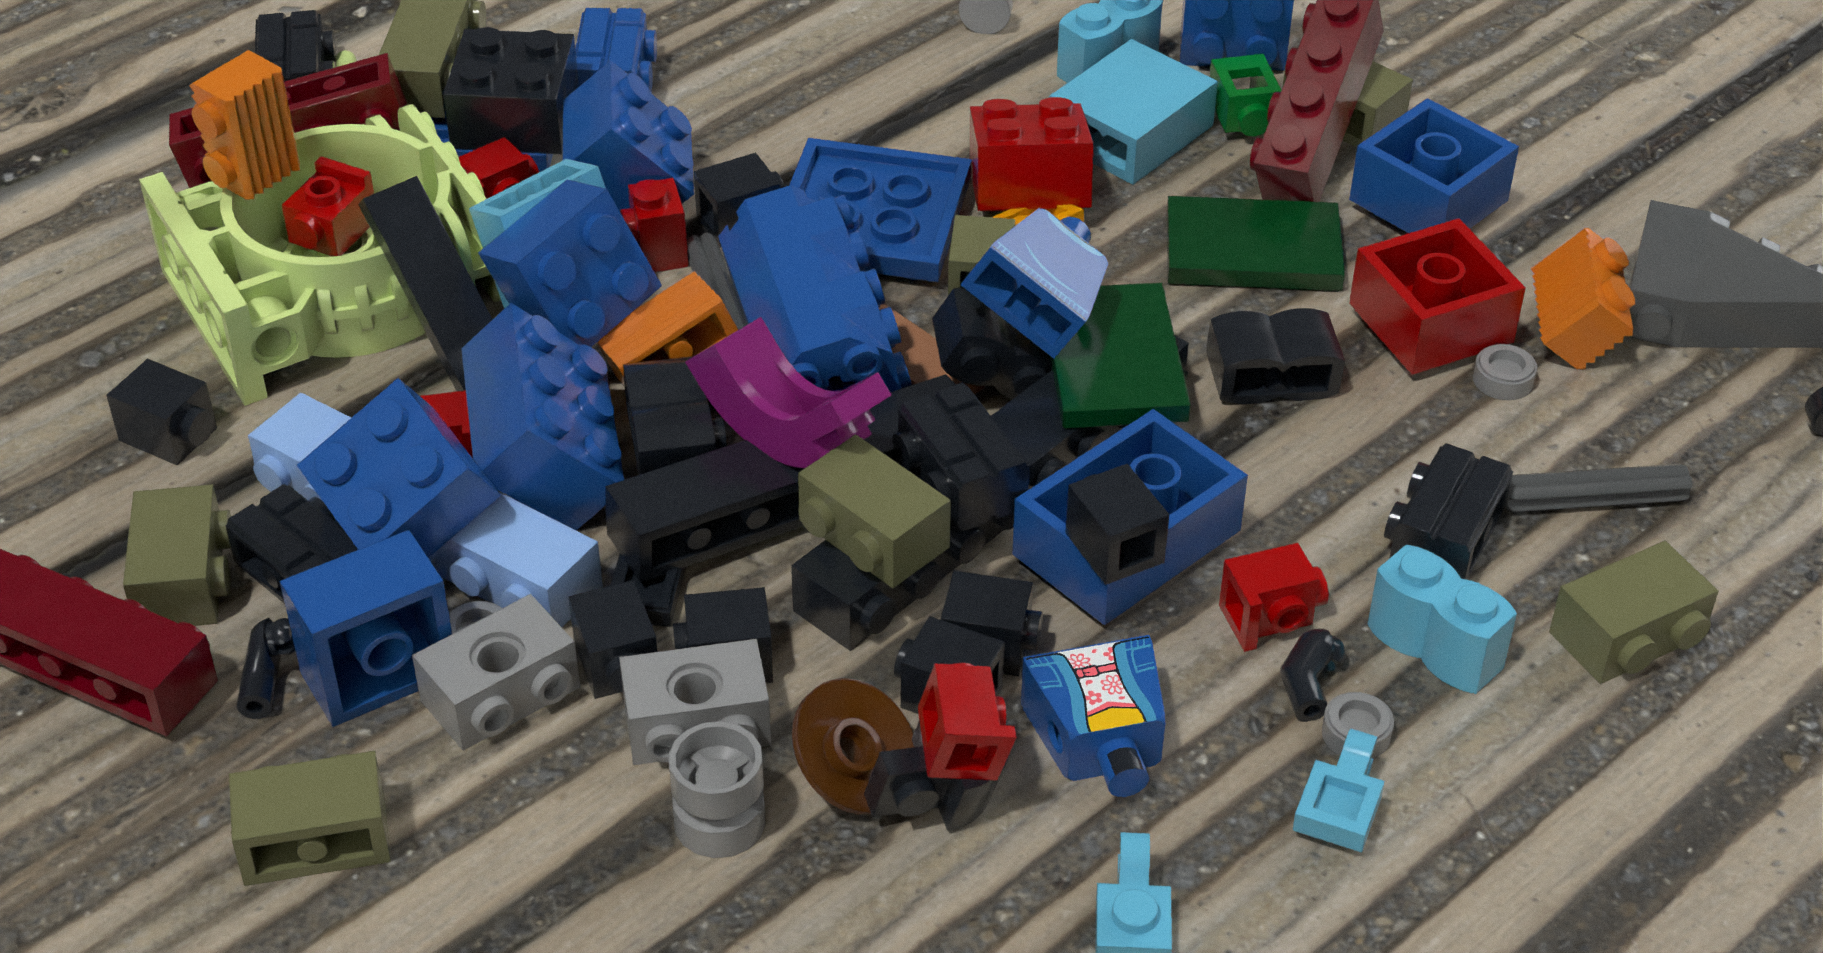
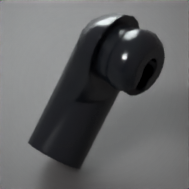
(261, 666)
(1302, 668)

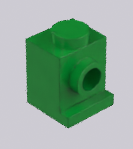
(1243, 108)

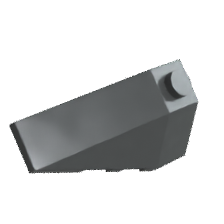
(1719, 288)

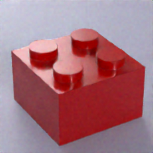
(1030, 155)
(1436, 295)

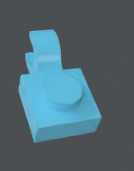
(1342, 798)
(1133, 913)

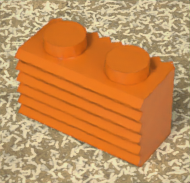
(245, 125)
(1583, 298)
(669, 326)

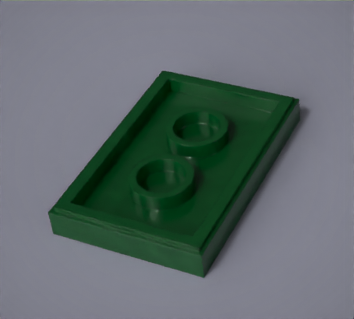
(1254, 243)
(1122, 361)

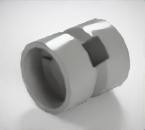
(717, 789)

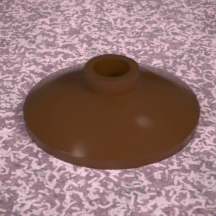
(848, 717)

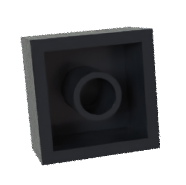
(510, 89)

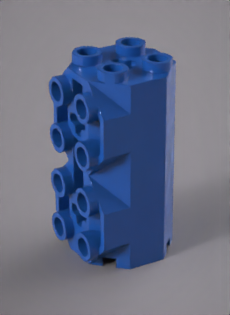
(812, 289)

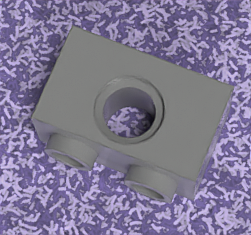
(496, 671)
(692, 687)

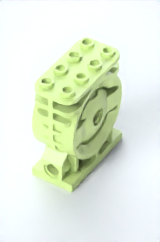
(280, 303)

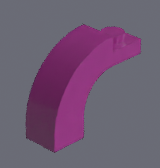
(774, 404)

